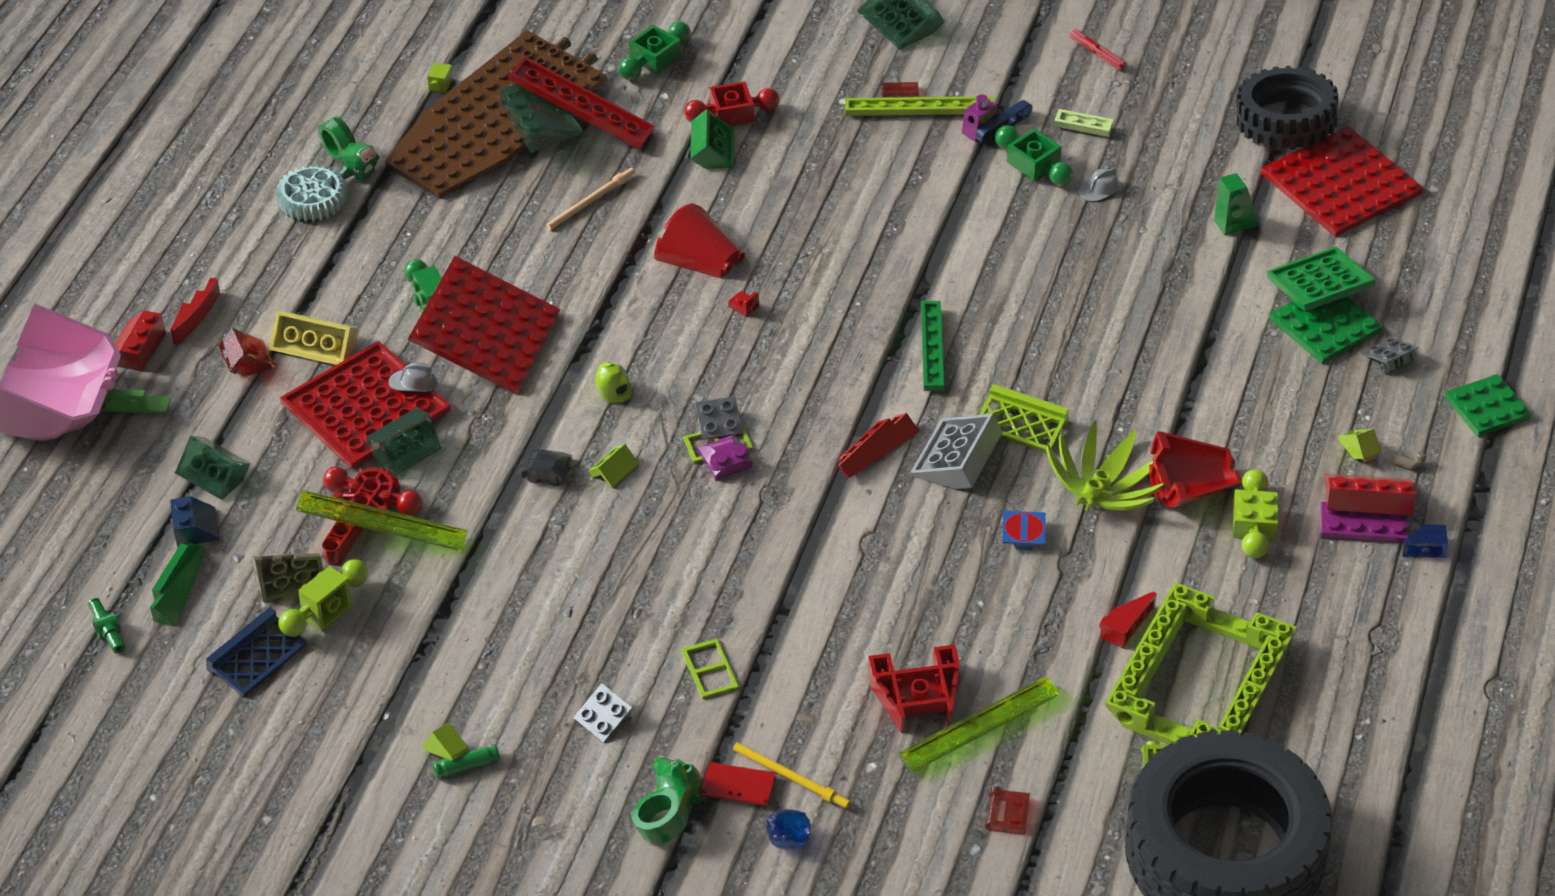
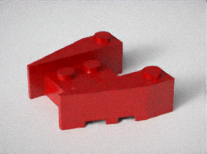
(916, 689)

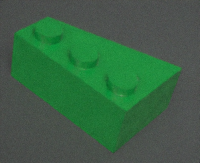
(1234, 206)

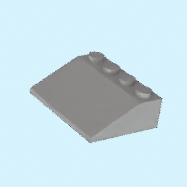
(958, 450)

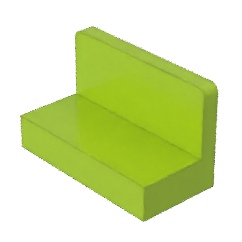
(615, 465)

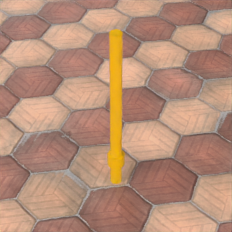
(828, 794)

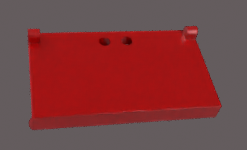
(751, 784)

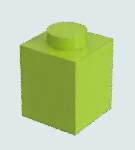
(440, 77)

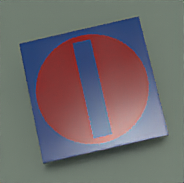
(1024, 529)

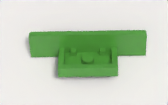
(134, 402)

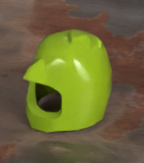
(608, 379)

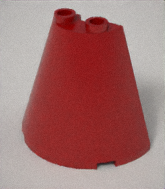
(697, 243)
(1189, 469)

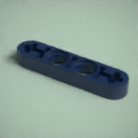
(1009, 117)

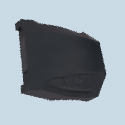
(547, 465)

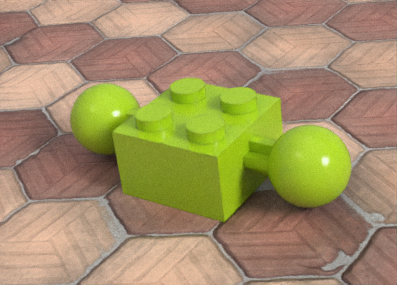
(1255, 514)
(324, 598)

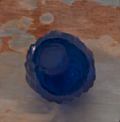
(788, 829)

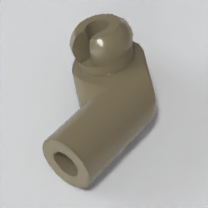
(1418, 461)

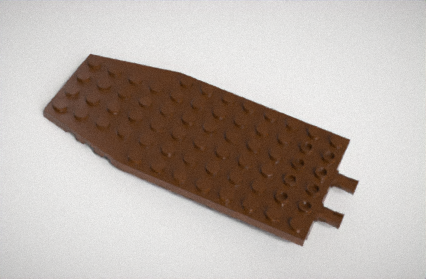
(468, 126)

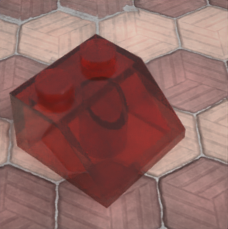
(245, 353)

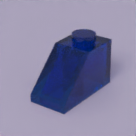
(1427, 542)

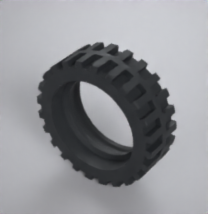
(1287, 129)

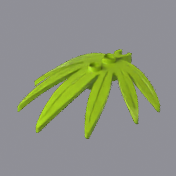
(1098, 489)

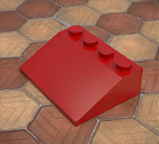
(1369, 494)

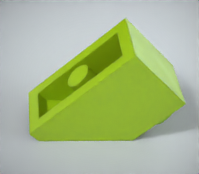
(1361, 444)

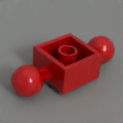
(733, 103)

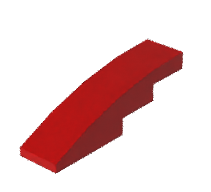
(193, 313)

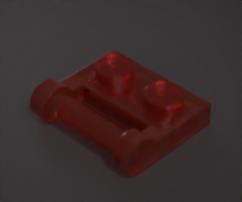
(1015, 811)

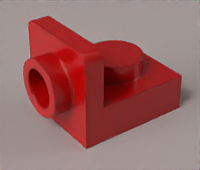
(744, 303)

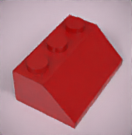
(139, 339)

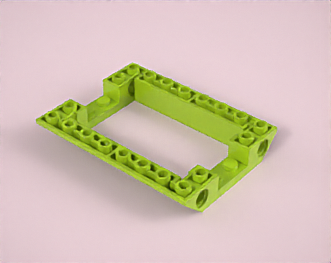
(1198, 609)

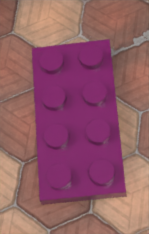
(1363, 526)

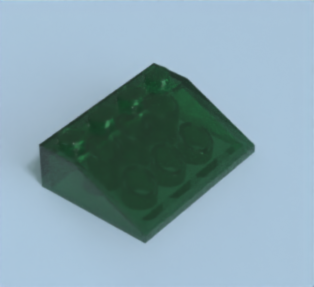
(902, 20)
(536, 118)

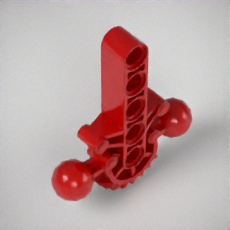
(371, 488)

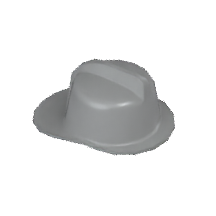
(1100, 186)
(414, 377)

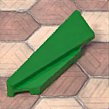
(176, 583)

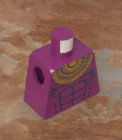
(977, 115)

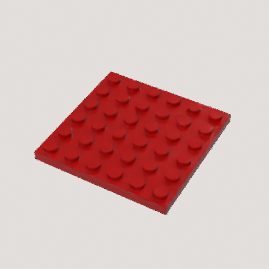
(1341, 181)
(484, 324)
(356, 401)

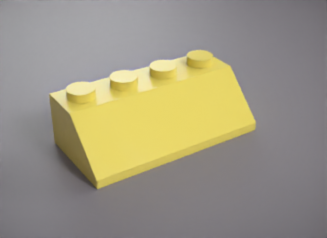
(312, 338)

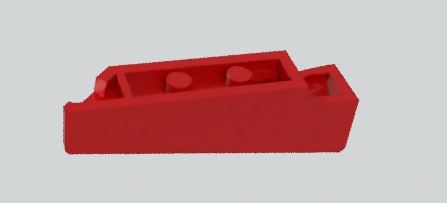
(877, 442)

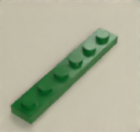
(932, 346)

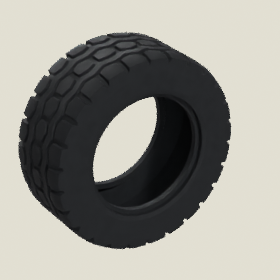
(1202, 774)

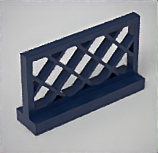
(240, 644)

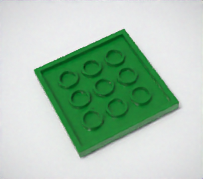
(1321, 278)
(1327, 328)

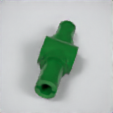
(106, 625)

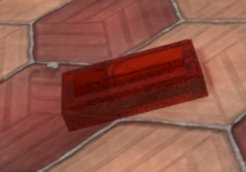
(899, 89)

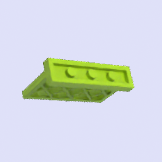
(1027, 406)

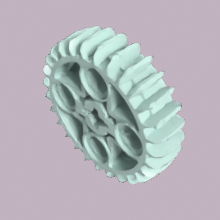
(311, 193)

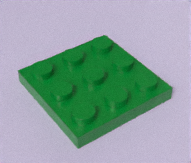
(1487, 405)

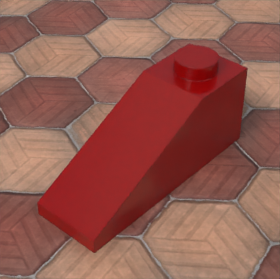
(1126, 619)

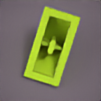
(445, 743)

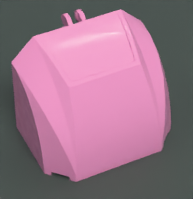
(56, 377)

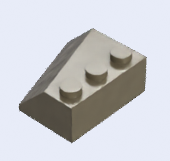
(284, 573)

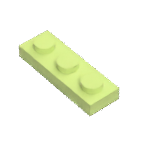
(1083, 122)

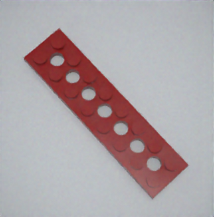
(590, 105)

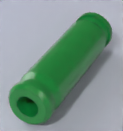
(467, 761)

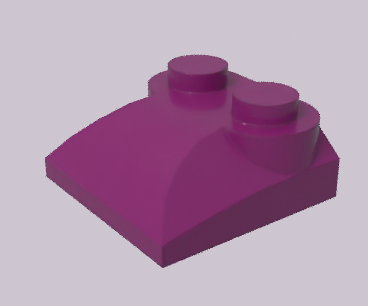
(725, 457)

